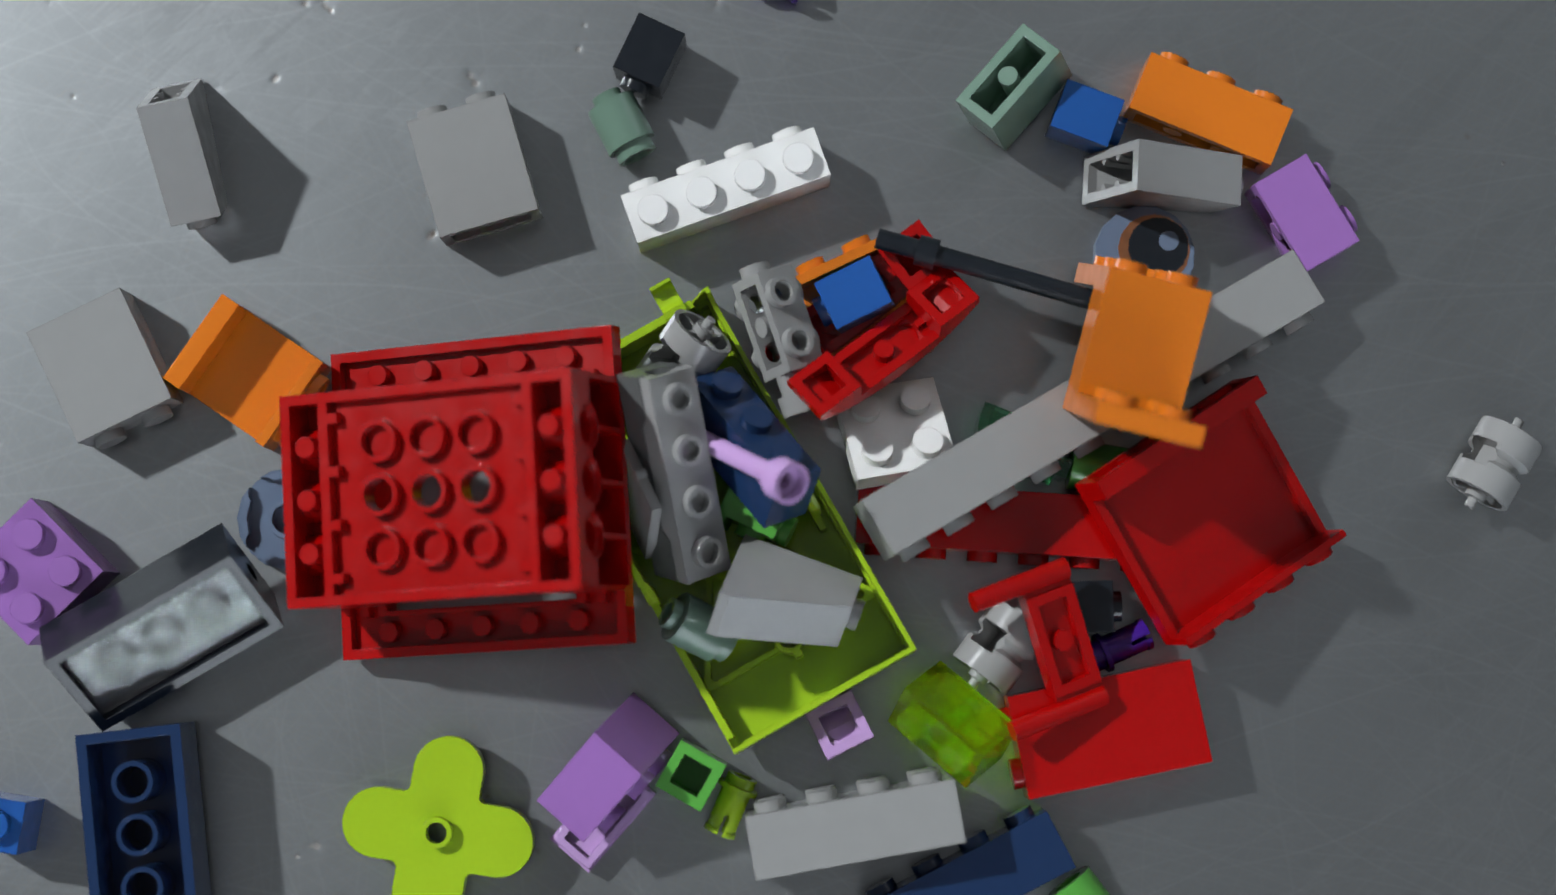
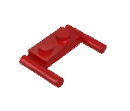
(1057, 640)

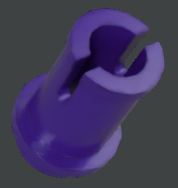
(1121, 644)

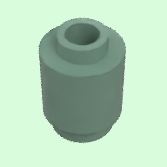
(622, 126)
(685, 626)

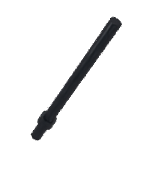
(929, 252)

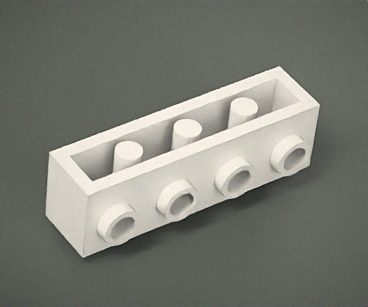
(726, 189)

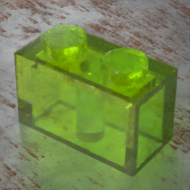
(952, 723)

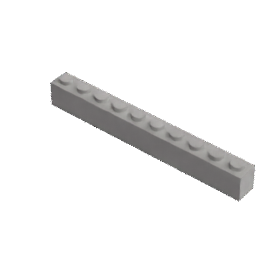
(1042, 431)

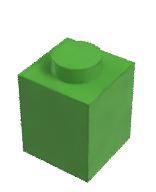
(691, 774)

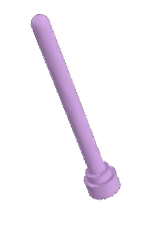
(779, 477)

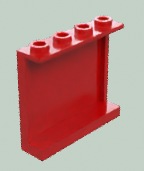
(1209, 523)

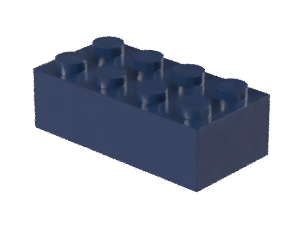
(143, 811)

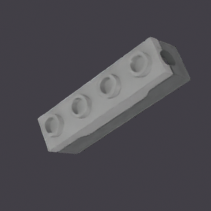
(672, 445)

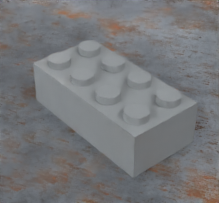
(855, 824)

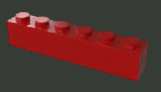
(1026, 526)

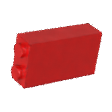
(1143, 731)

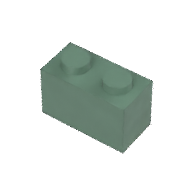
(1014, 86)

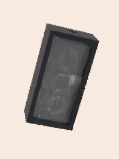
(160, 627)

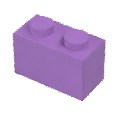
(1303, 213)

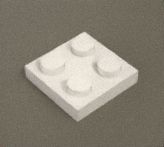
(894, 432)

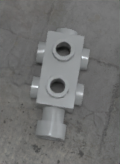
(778, 325)

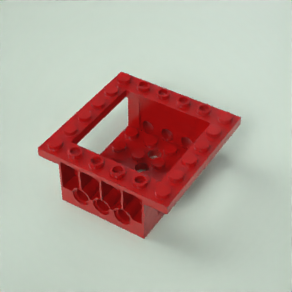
(525, 411)

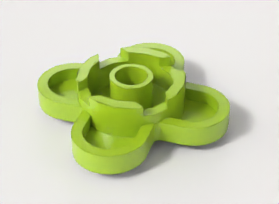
(447, 791)

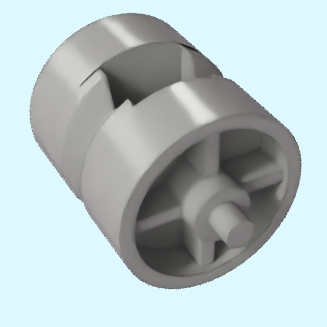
(690, 341)
(1492, 466)
(997, 649)

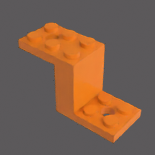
(1138, 349)

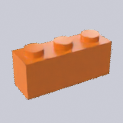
(1207, 111)

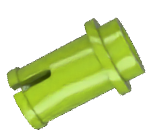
(731, 801)

